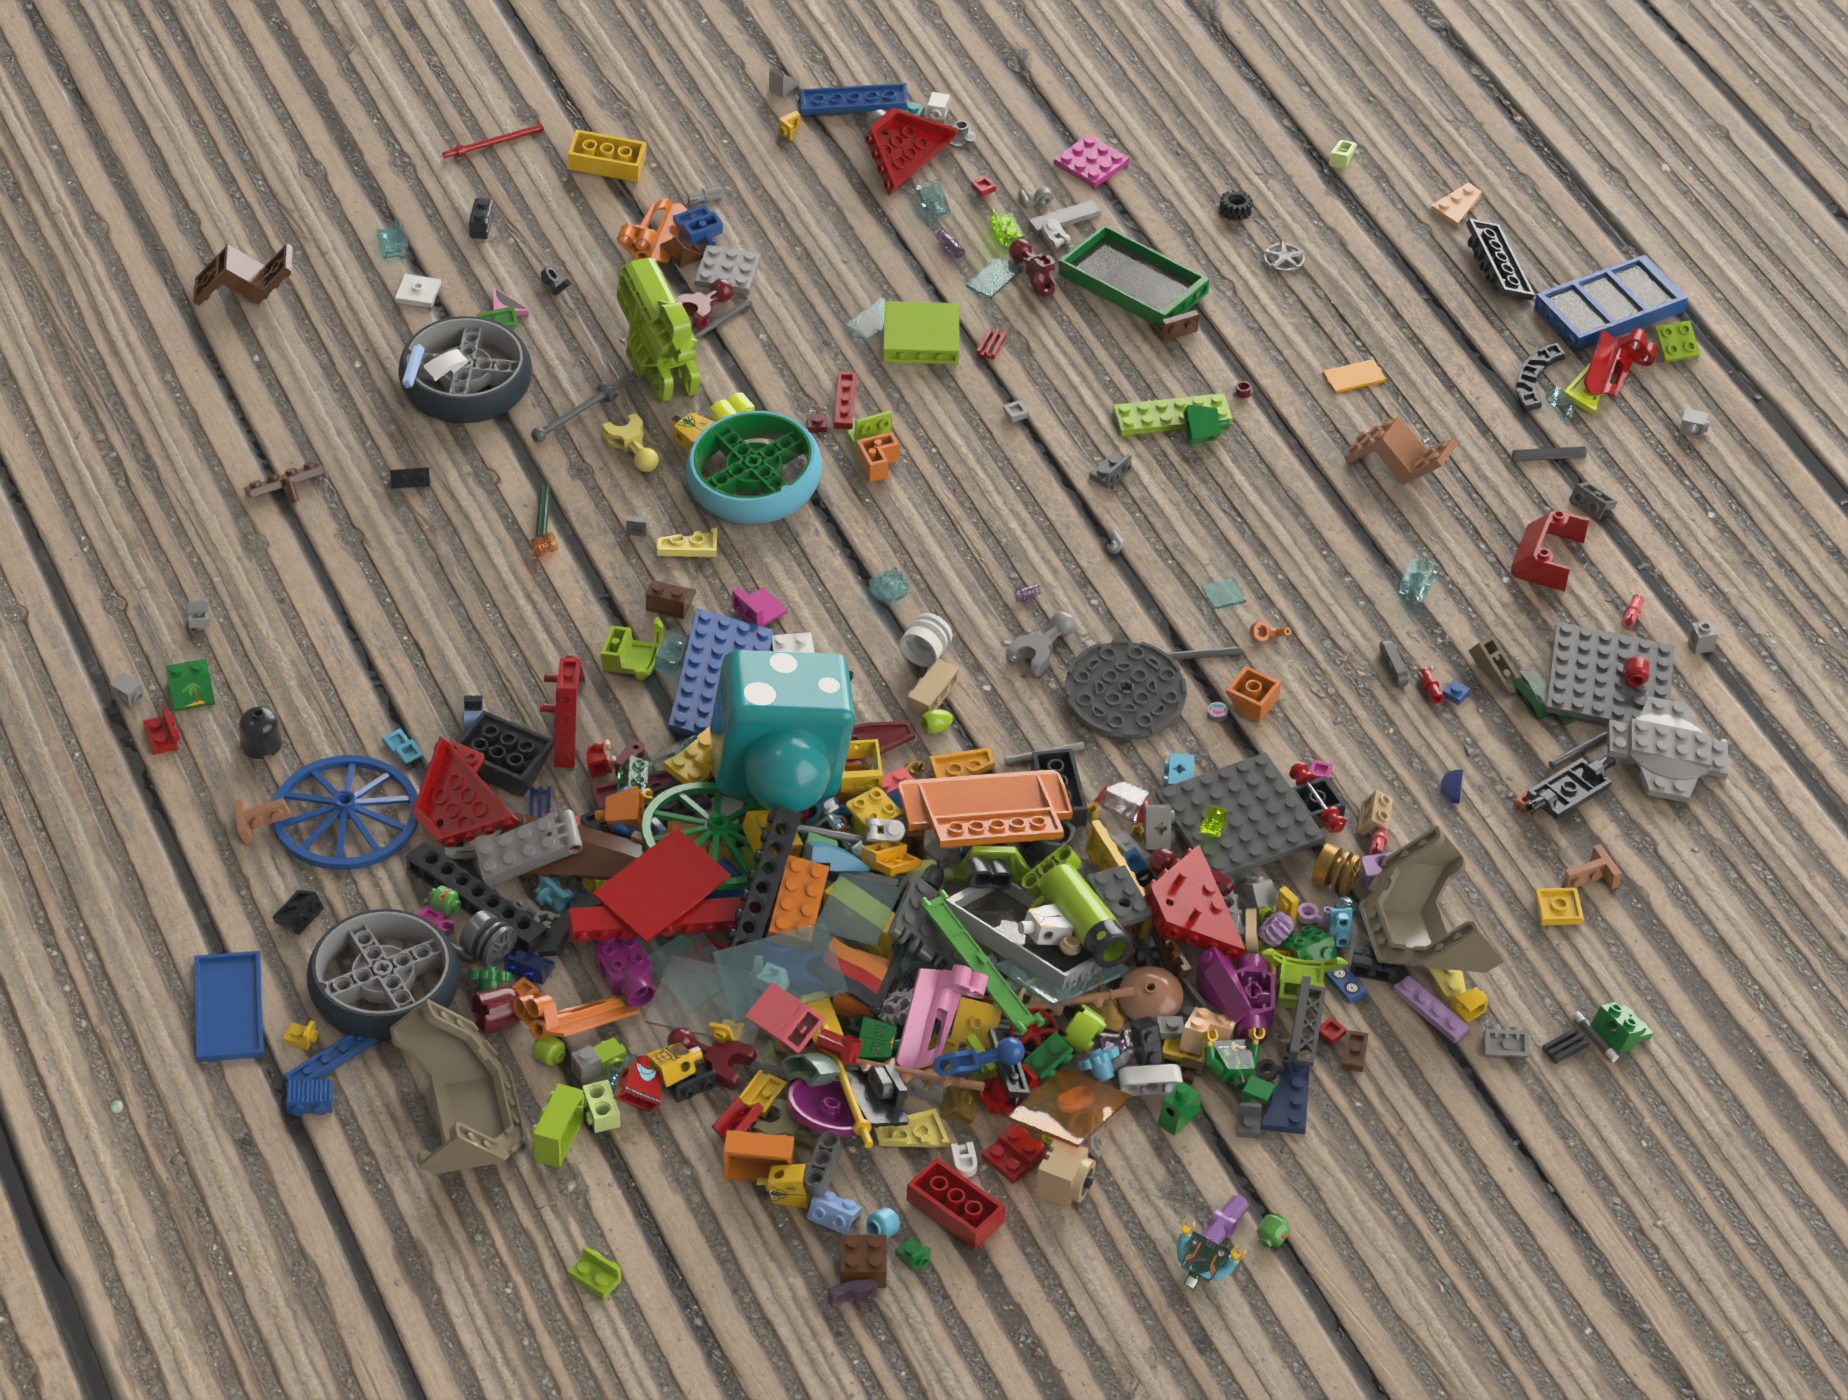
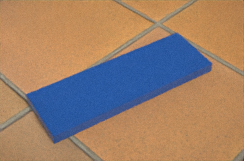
(853, 99)

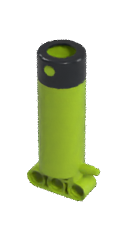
(1094, 925)

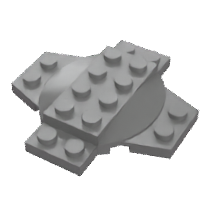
(1667, 749)

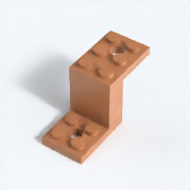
(1400, 450)

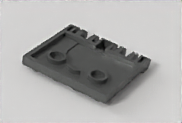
(914, 923)

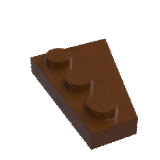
(1171, 955)

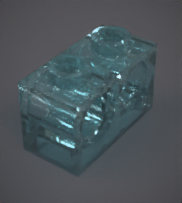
(1418, 578)

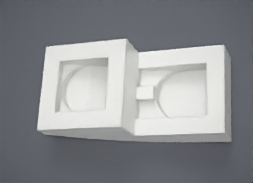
(442, 364)

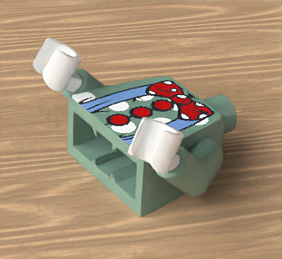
(838, 823)

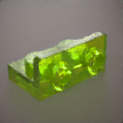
(1005, 227)

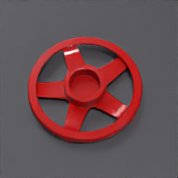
(1035, 1032)

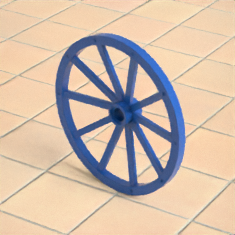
(345, 806)

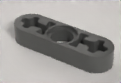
(1393, 663)

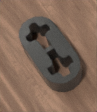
(880, 1082)

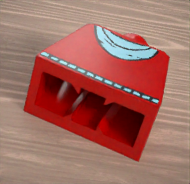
(639, 1085)

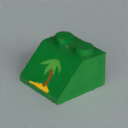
(190, 685)

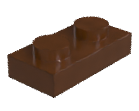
(1354, 1050)

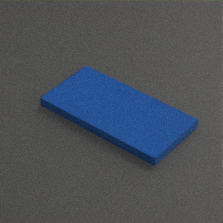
(228, 1006)

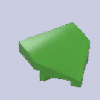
(505, 316)

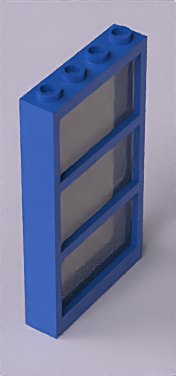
(1612, 301)

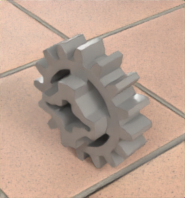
(896, 1007)

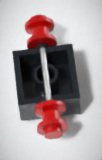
(1319, 798)

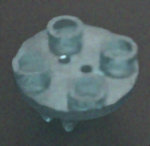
(889, 586)

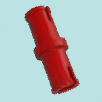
(1431, 685)

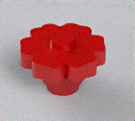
(995, 1098)

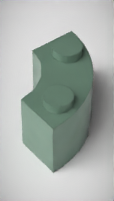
(812, 1067)

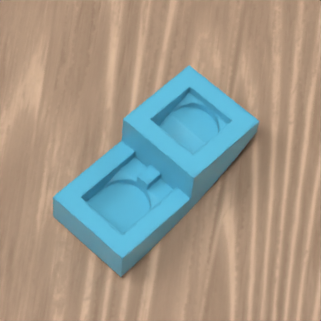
(401, 747)

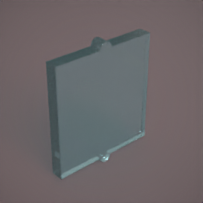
(1224, 593)

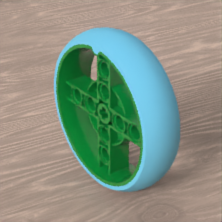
(754, 467)

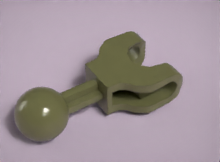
(786, 1125)

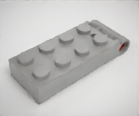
(528, 847)

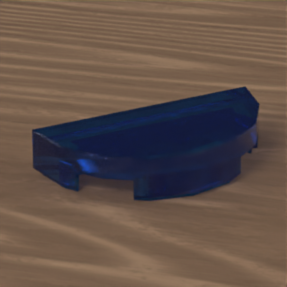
(1451, 785)

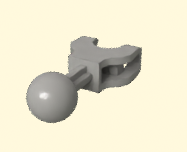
(1038, 645)

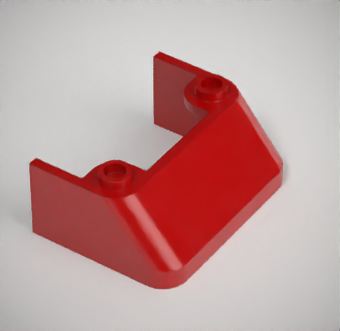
(1534, 562)

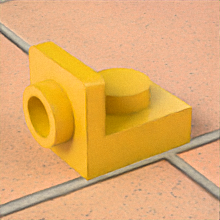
(300, 1035)

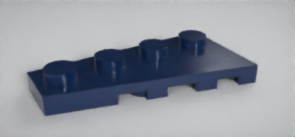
(1289, 1103)

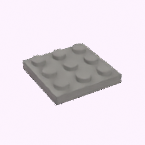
(730, 264)

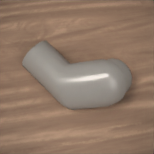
(1116, 542)
(1122, 1060)

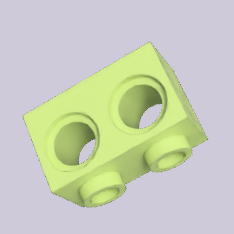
(601, 1106)

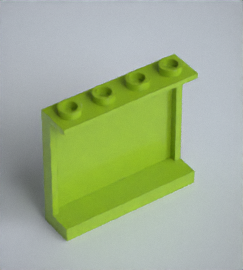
(921, 332)

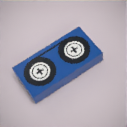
(1346, 984)

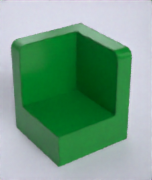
(1257, 1089)

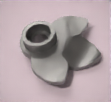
(964, 134)

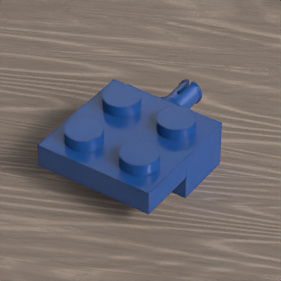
(699, 225)

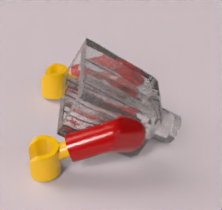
(1123, 801)

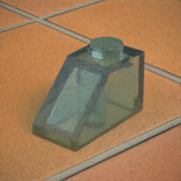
(933, 198)

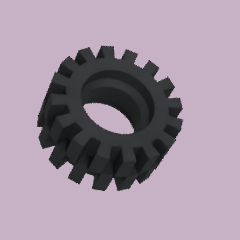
(1235, 205)

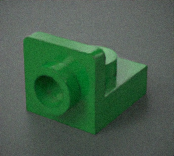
(913, 1254)

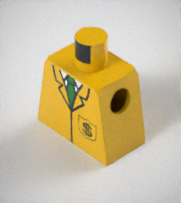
(689, 429)
(786, 1185)

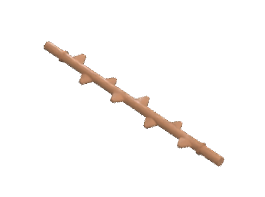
(1095, 998)
(906, 1073)

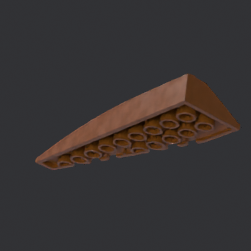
(600, 858)

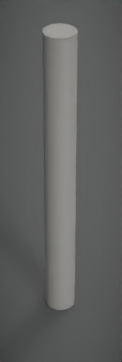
(1027, 756)

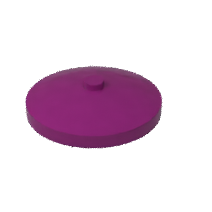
(821, 1107)

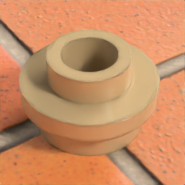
(1070, 945)

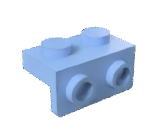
(834, 1212)

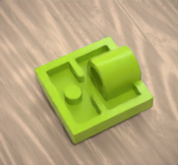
(1676, 341)

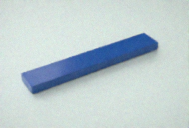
(330, 1058)

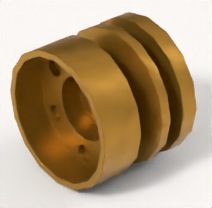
(1335, 869)

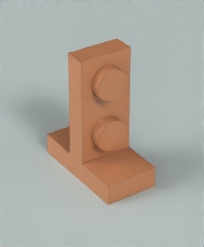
(258, 816)
(1599, 867)

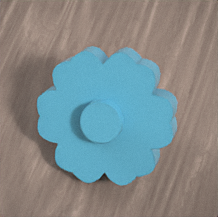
(1099, 1062)

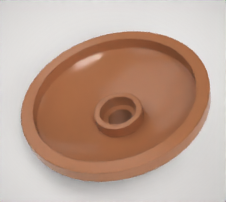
(1162, 1001)

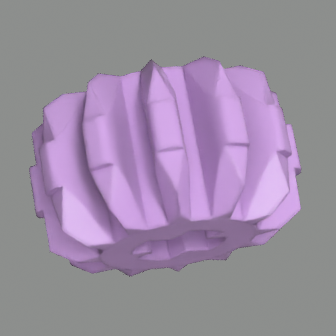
(1276, 929)

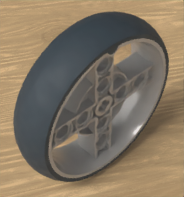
(470, 333)
(380, 971)

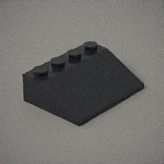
(510, 752)

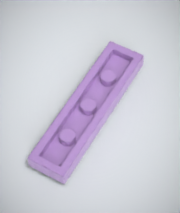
(1431, 1009)

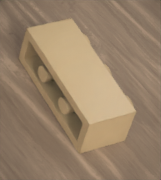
(932, 688)

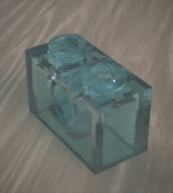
(671, 653)

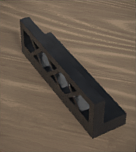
(1011, 1076)

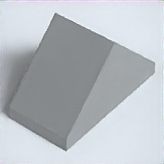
(781, 83)

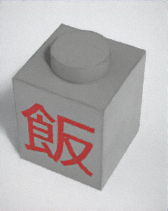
(586, 1064)

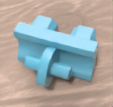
(551, 893)
(1341, 926)

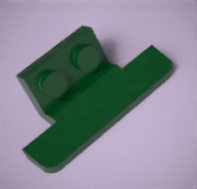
(1534, 695)

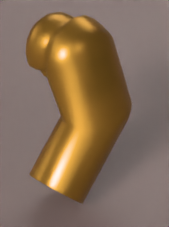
(915, 768)

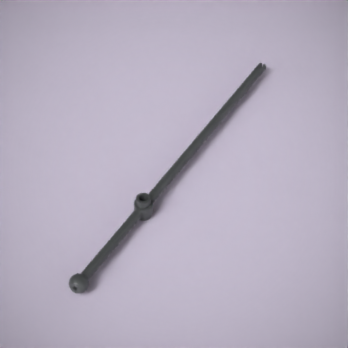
(608, 391)

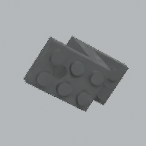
(1116, 890)

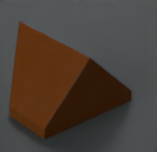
(682, 252)

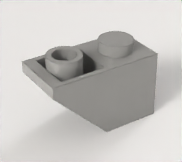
(1258, 891)

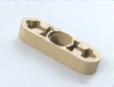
(1251, 931)

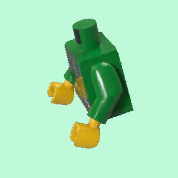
(1232, 1059)

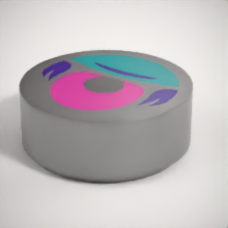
(1217, 711)

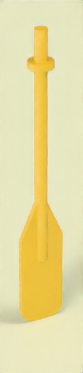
(862, 1126)

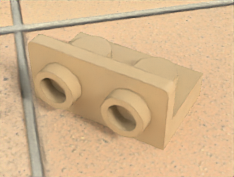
(1375, 812)

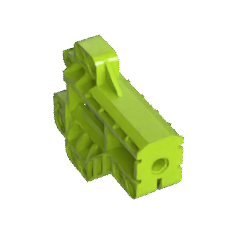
(658, 329)

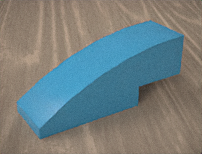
(832, 856)

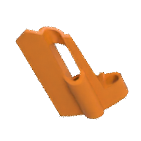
(647, 242)
(540, 1014)

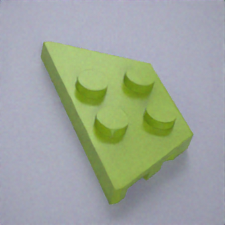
(1009, 854)

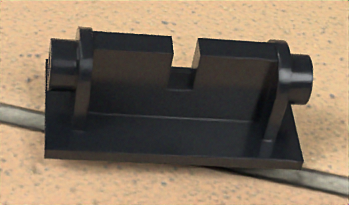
(410, 478)

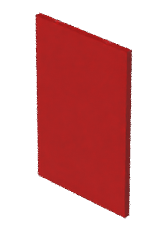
(661, 885)

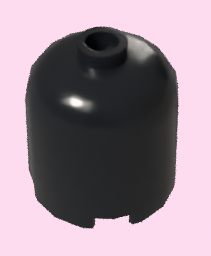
(260, 732)

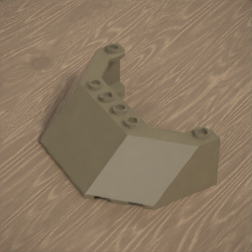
(1405, 912)
(469, 1089)

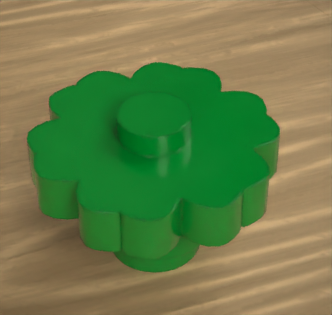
(489, 977)

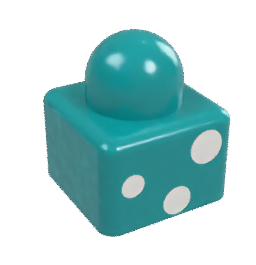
(782, 726)

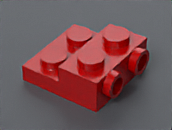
(1014, 1153)

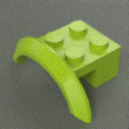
(630, 656)
(1292, 972)

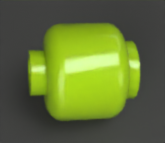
(549, 1050)

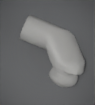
(527, 905)

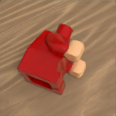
(598, 760)

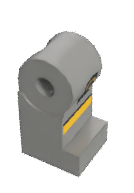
(926, 1090)

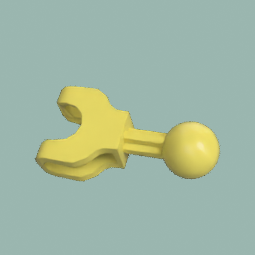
(630, 439)

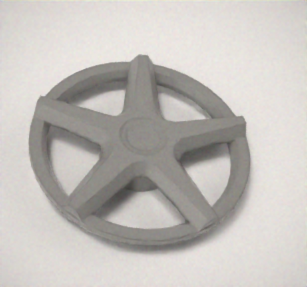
(1284, 257)

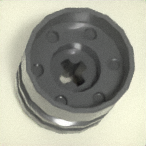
(487, 938)

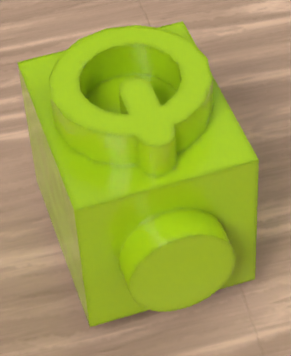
(610, 1053)

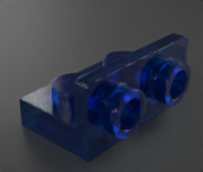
(528, 965)

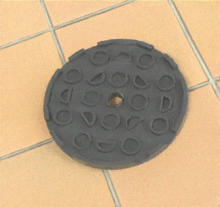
(1096, 695)

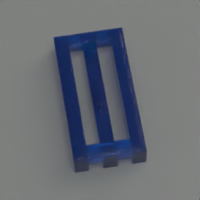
(540, 792)

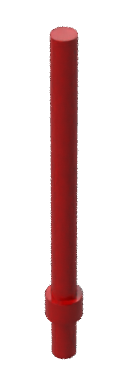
(461, 150)

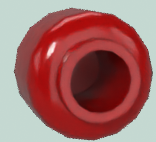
(1636, 671)

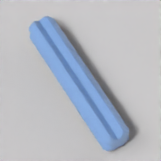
(413, 366)

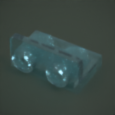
(392, 241)

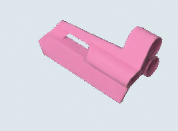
(935, 996)

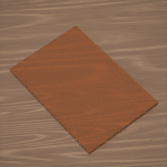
(1069, 1107)

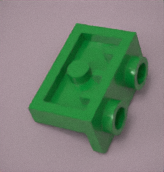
(1049, 1056)

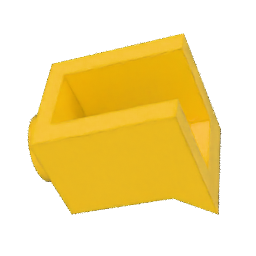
(1470, 1004)

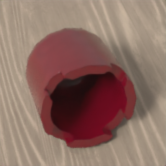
(495, 1009)

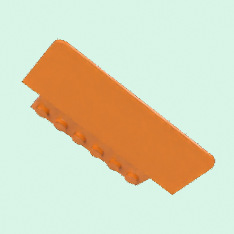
(987, 807)

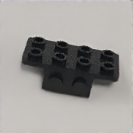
(875, 1110)

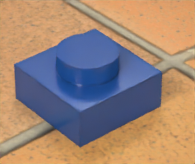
(1456, 692)

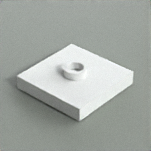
(418, 291)

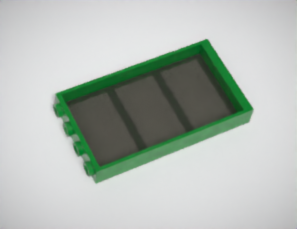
(1133, 276)

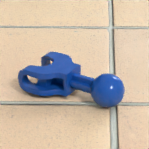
(964, 1063)

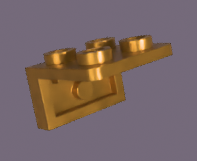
(1109, 1010)

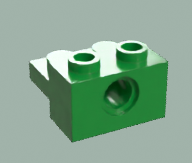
(1620, 1027)

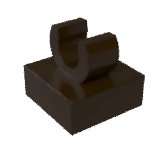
(1191, 1069)

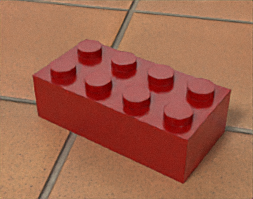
(955, 1203)

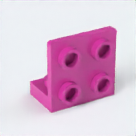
(757, 607)

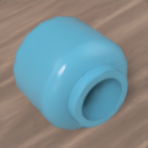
(883, 1222)

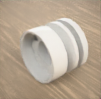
(926, 639)

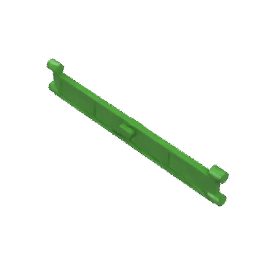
(977, 960)

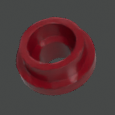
(1243, 389)

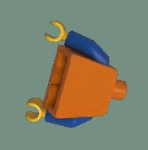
(625, 810)

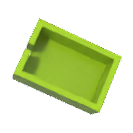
(558, 1125)

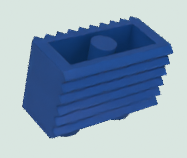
(309, 1097)

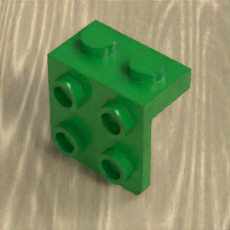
(1310, 944)

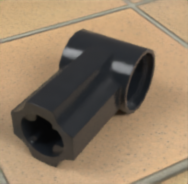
(1147, 957)

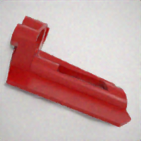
(1616, 357)

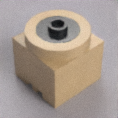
(1065, 1174)

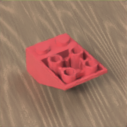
(785, 1018)

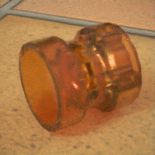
(544, 544)

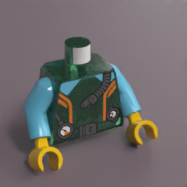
(1204, 1257)

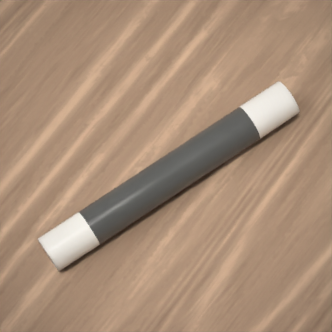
(1595, 1036)

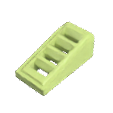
(1342, 154)

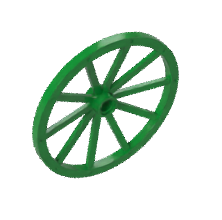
(714, 827)

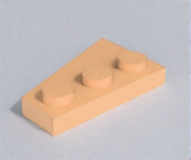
(1457, 204)

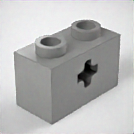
(1152, 816)

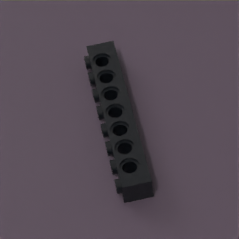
(788, 822)
(474, 895)

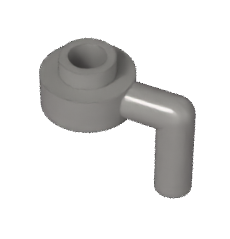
(1041, 197)

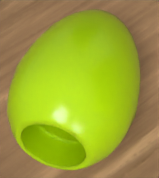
(936, 721)

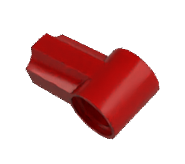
(845, 1047)

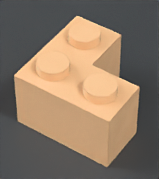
(1201, 1021)

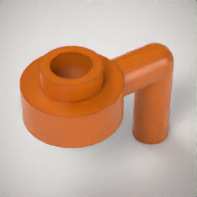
(1265, 631)

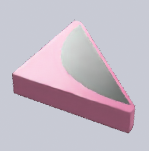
(501, 300)

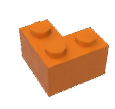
(876, 453)

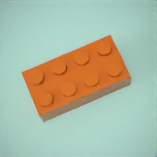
(797, 896)

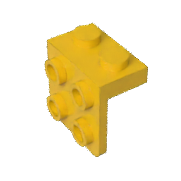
(873, 805)

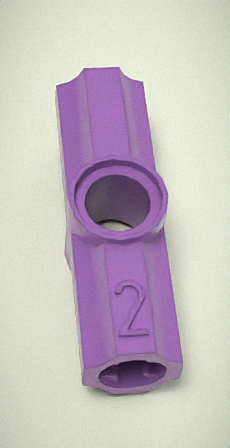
(1224, 1222)

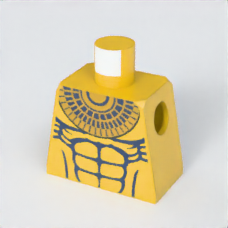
(674, 1062)

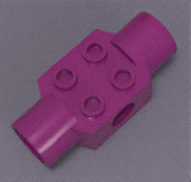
(625, 969)
(1260, 991)

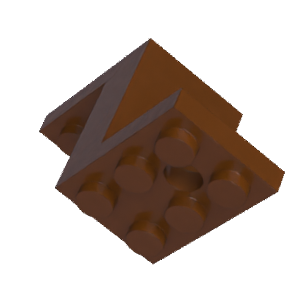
(243, 274)

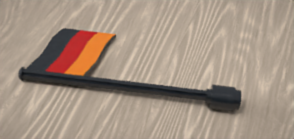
(866, 977)

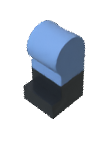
(472, 709)

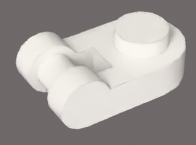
(1052, 229)
(893, 830)
(965, 1163)

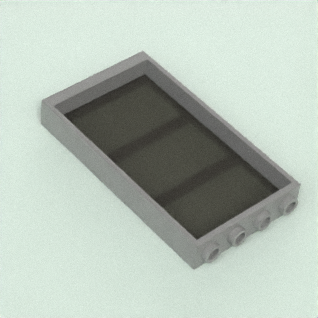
(993, 920)

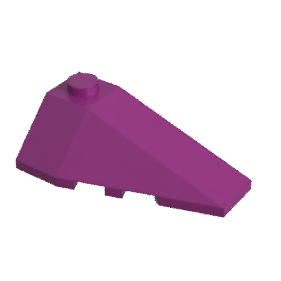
(1220, 985)

